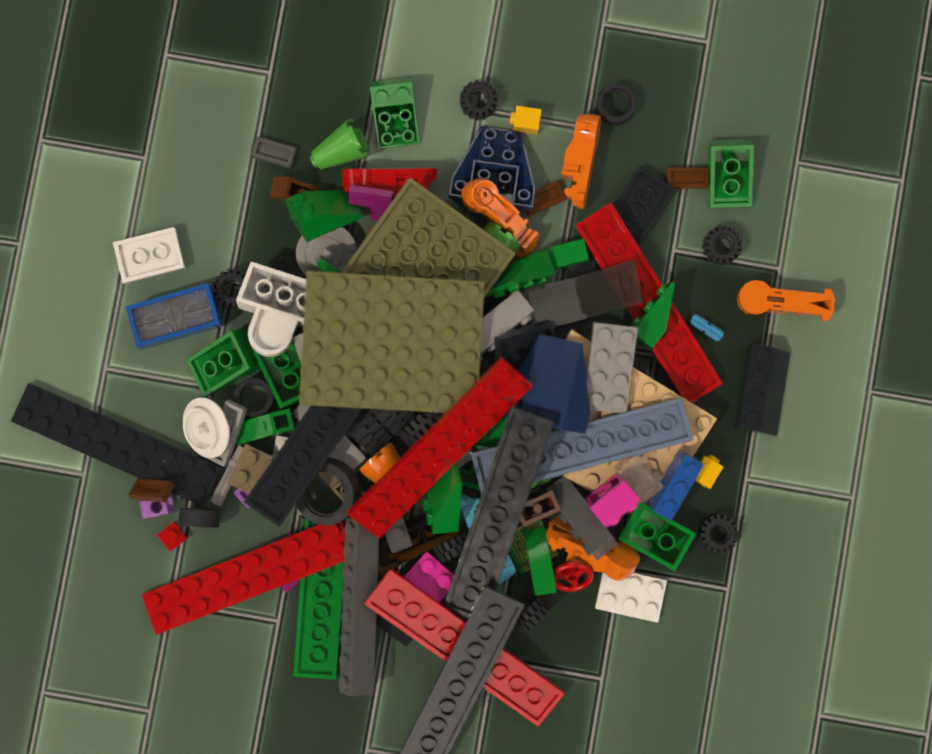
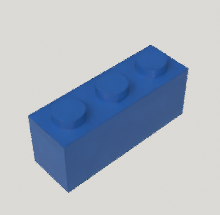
(677, 483)

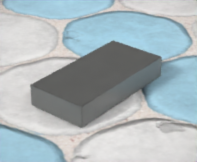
(273, 152)

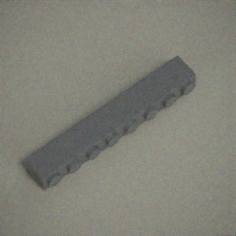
(357, 619)

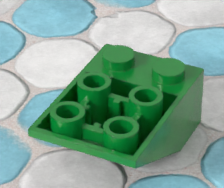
(394, 112)
(523, 275)

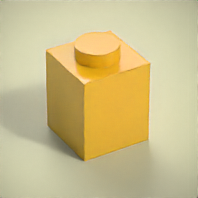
(526, 120)
(709, 471)

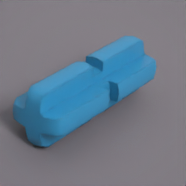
(710, 329)

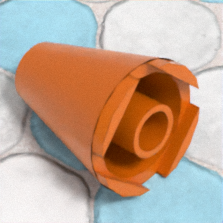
(380, 463)

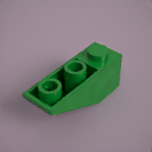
(655, 318)
(266, 426)

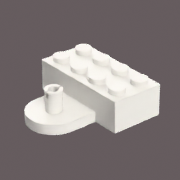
(277, 308)

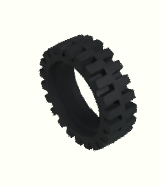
(419, 427)

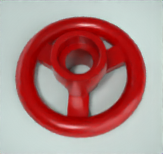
(571, 573)

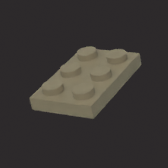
(249, 468)

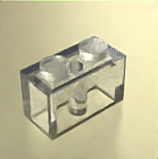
(639, 476)

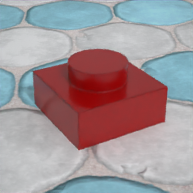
(172, 536)

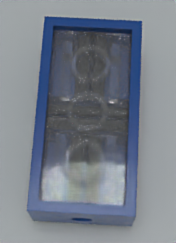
(174, 316)

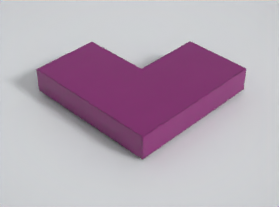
(376, 199)

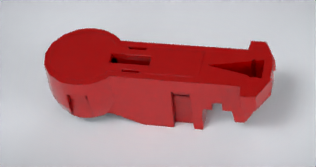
(387, 178)

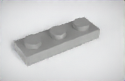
(235, 415)

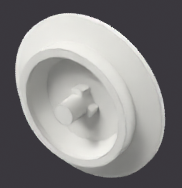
(206, 427)

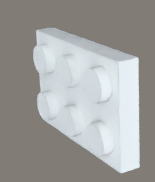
(149, 255)
(634, 597)

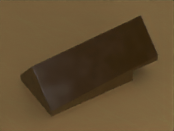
(421, 539)

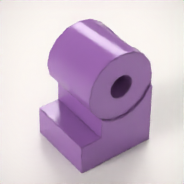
(153, 509)

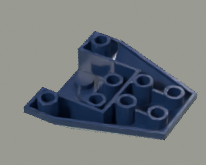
(502, 159)
(558, 383)

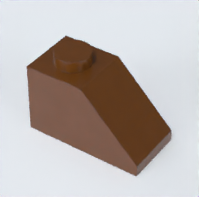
(287, 187)
(539, 508)

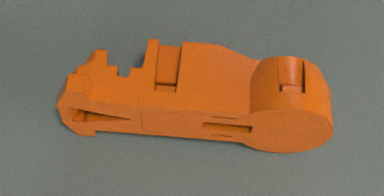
(580, 158)
(483, 198)
(758, 298)
(616, 564)

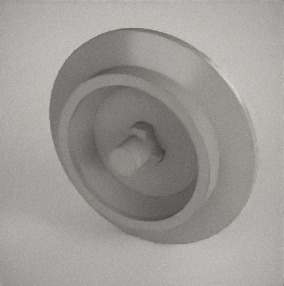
(334, 247)

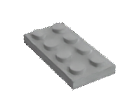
(610, 366)

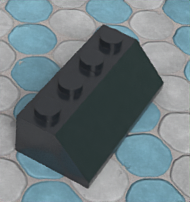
(762, 390)

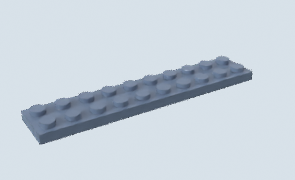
(604, 441)

